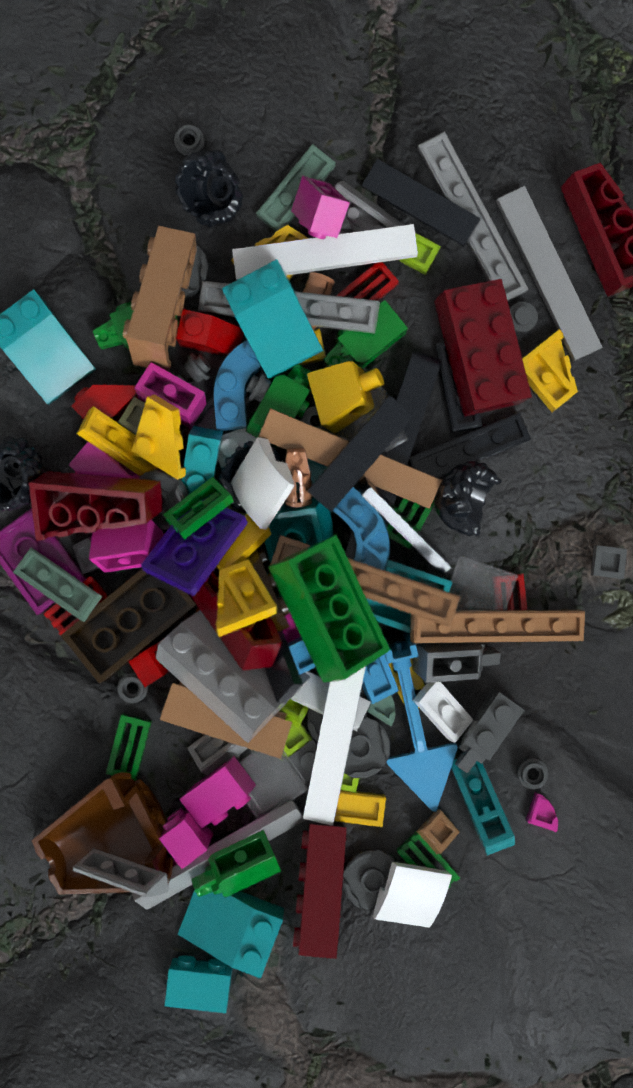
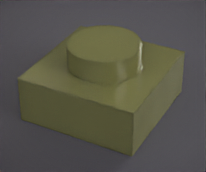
(132, 415)

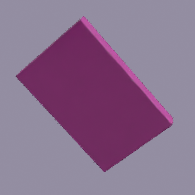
(15, 543)

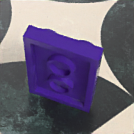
(191, 561)

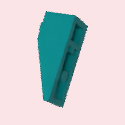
(484, 808)

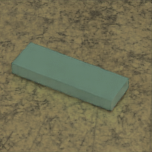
(277, 208)
(57, 584)

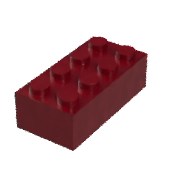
(482, 347)

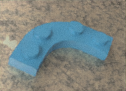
(231, 386)
(368, 528)
(377, 680)

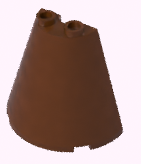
(113, 818)

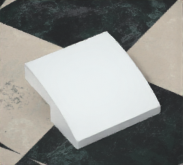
(262, 483)
(412, 895)

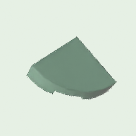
(383, 710)

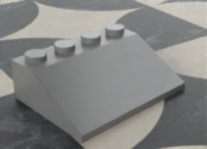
(210, 672)

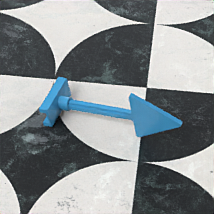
(424, 768)

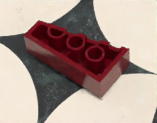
(603, 224)
(87, 503)
(251, 645)
(322, 891)

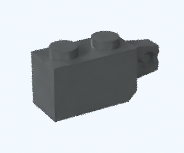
(453, 661)
(487, 730)

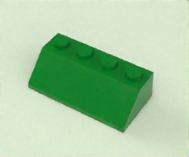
(329, 609)

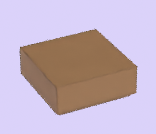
(438, 831)

